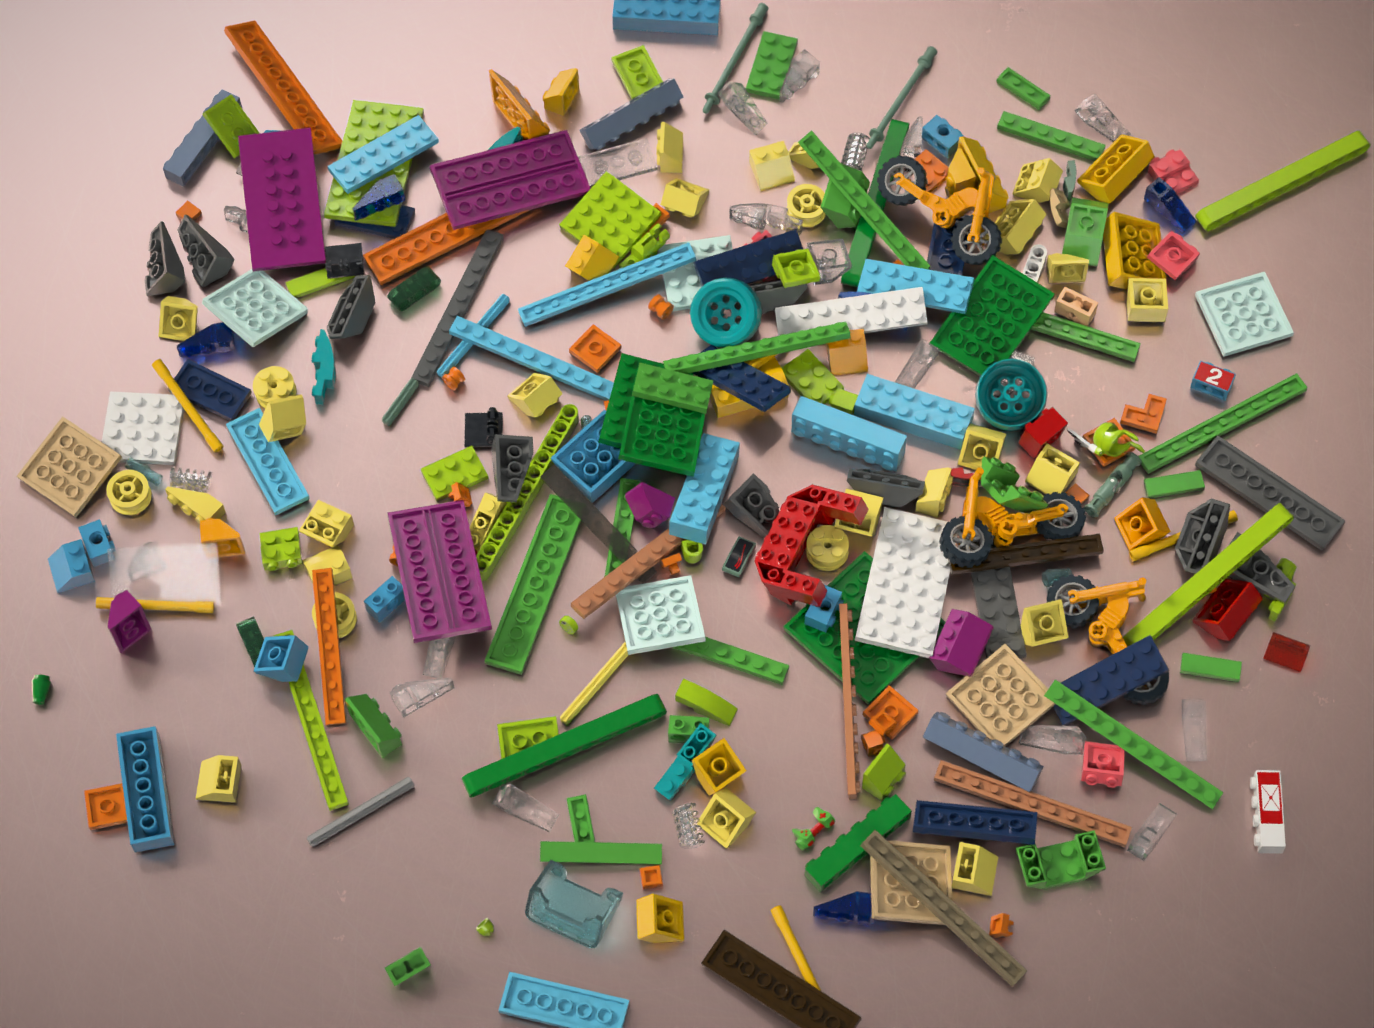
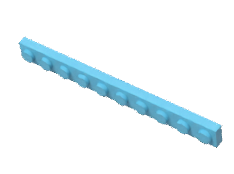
(606, 284)
(531, 358)

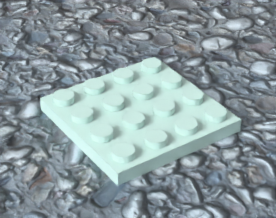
(683, 282)
(255, 306)
(1244, 314)
(660, 615)

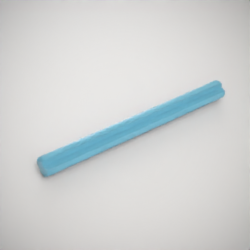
(464, 346)

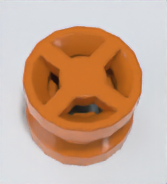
(453, 378)

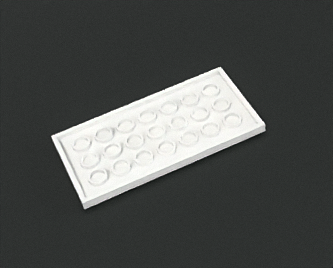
(905, 585)

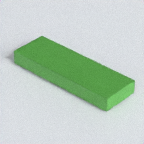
(1023, 88)
(1174, 484)
(1210, 667)
(580, 819)

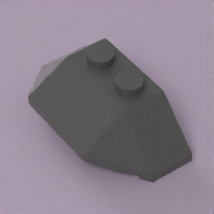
(774, 295)
(352, 309)
(895, 488)
(1202, 535)

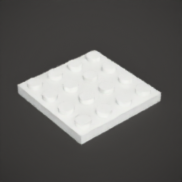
(143, 427)

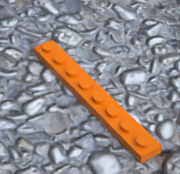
(329, 646)

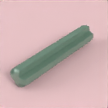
(400, 401)

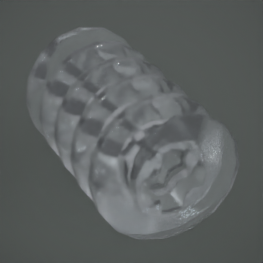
(855, 151)
(189, 481)
(686, 826)

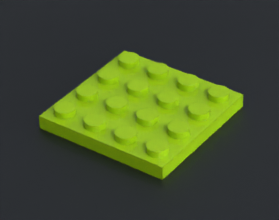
(611, 216)

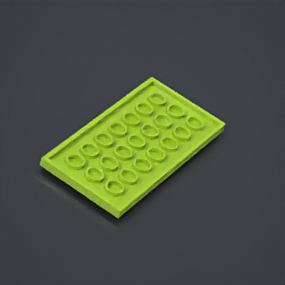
(366, 123)

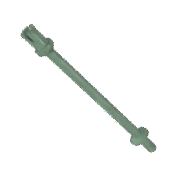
(756, 20)
(924, 63)

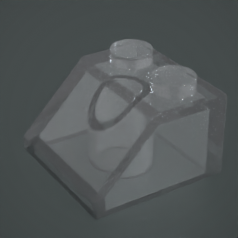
(830, 259)

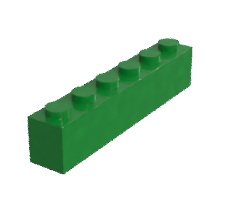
(847, 849)

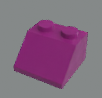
(649, 505)

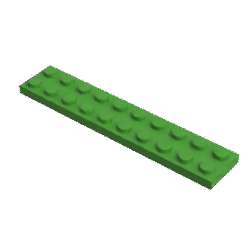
(534, 587)

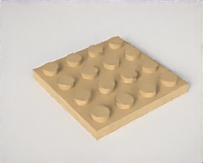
(69, 466)
(1001, 696)
(893, 901)

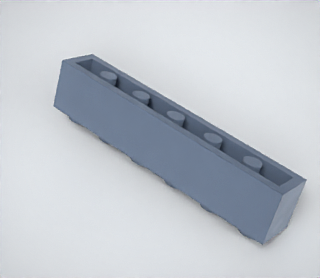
(632, 113)
(194, 146)
(983, 751)

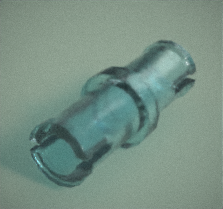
(150, 475)

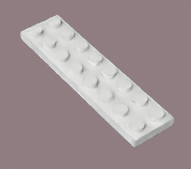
(865, 312)

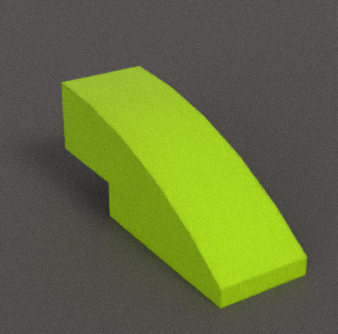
(705, 702)

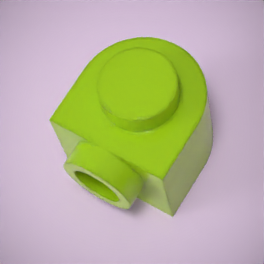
(691, 551)

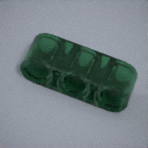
(414, 288)
(251, 637)

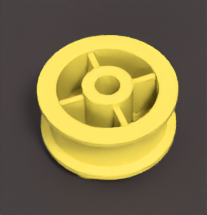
(805, 204)
(272, 384)
(129, 492)
(827, 548)
(345, 614)

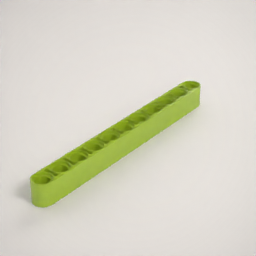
(1282, 180)
(526, 499)
(1211, 575)

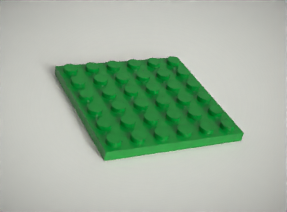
(874, 665)

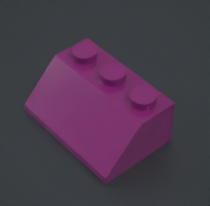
(126, 621)
(961, 643)

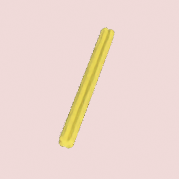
(595, 684)

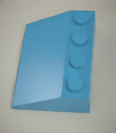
(591, 464)

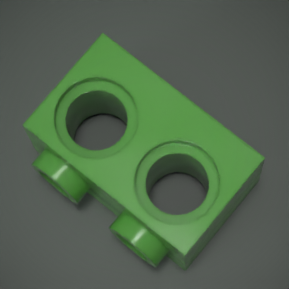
(683, 726)
(407, 966)

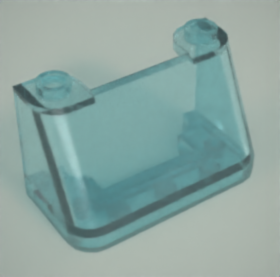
(570, 907)

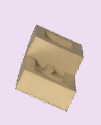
(1059, 204)

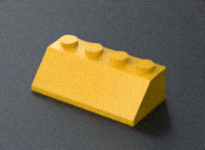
(977, 158)
(1116, 168)

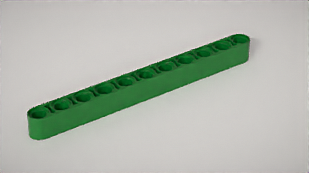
(864, 233)
(563, 745)

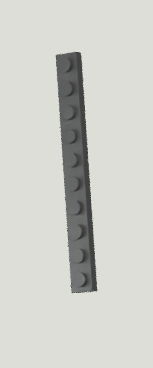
(457, 306)

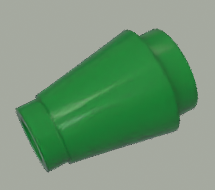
(40, 688)

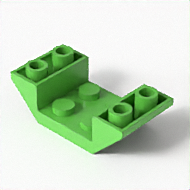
(1085, 229)
(1000, 482)
(1061, 862)

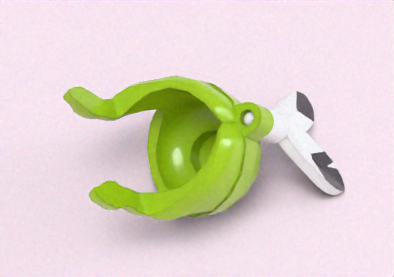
(1106, 440)

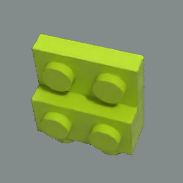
(795, 268)
(280, 549)

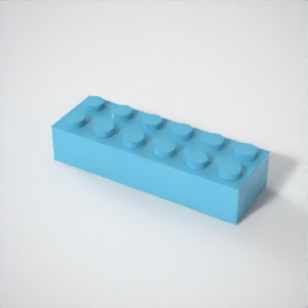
(913, 411)
(848, 434)
(705, 490)

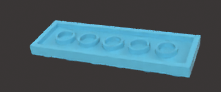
(383, 154)
(940, 289)
(267, 463)
(561, 1004)

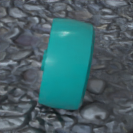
(702, 313)
(991, 381)

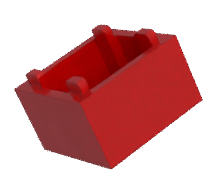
(1042, 432)

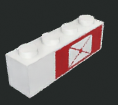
(1268, 811)

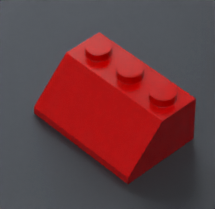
(1228, 608)

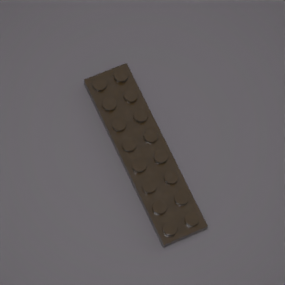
(775, 986)

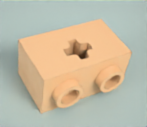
(1076, 307)

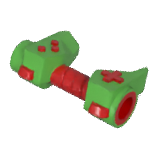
(806, 837)

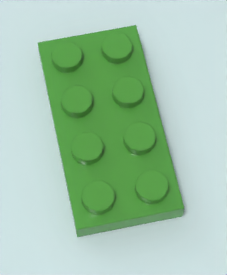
(771, 64)
(672, 388)

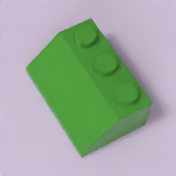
(838, 207)
(374, 723)

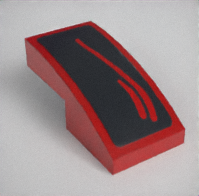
(961, 479)

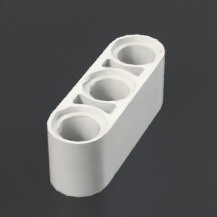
(1035, 263)

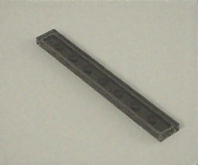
(592, 518)

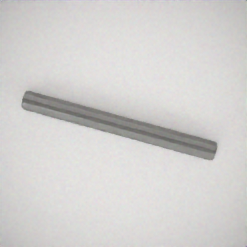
(360, 811)

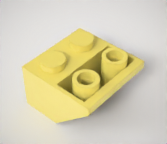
(669, 149)
(1037, 180)
(283, 418)
(1052, 471)
(935, 492)
(871, 519)
(327, 524)
(219, 779)
(974, 869)

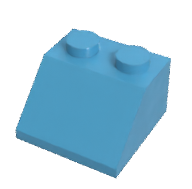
(70, 566)
(281, 658)

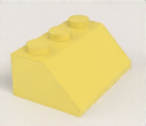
(1018, 224)

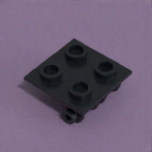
(344, 260)
(482, 427)

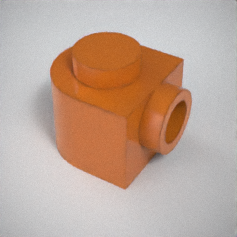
(872, 742)

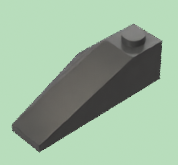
(205, 253)
(164, 265)
(510, 464)
(754, 505)
(1264, 576)

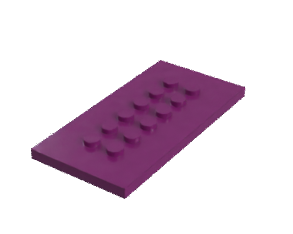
(510, 179)
(281, 199)
(439, 571)

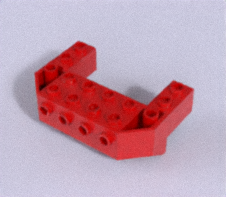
(788, 540)

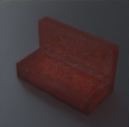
(1286, 652)

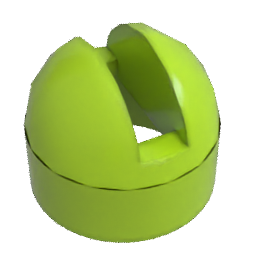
(485, 927)

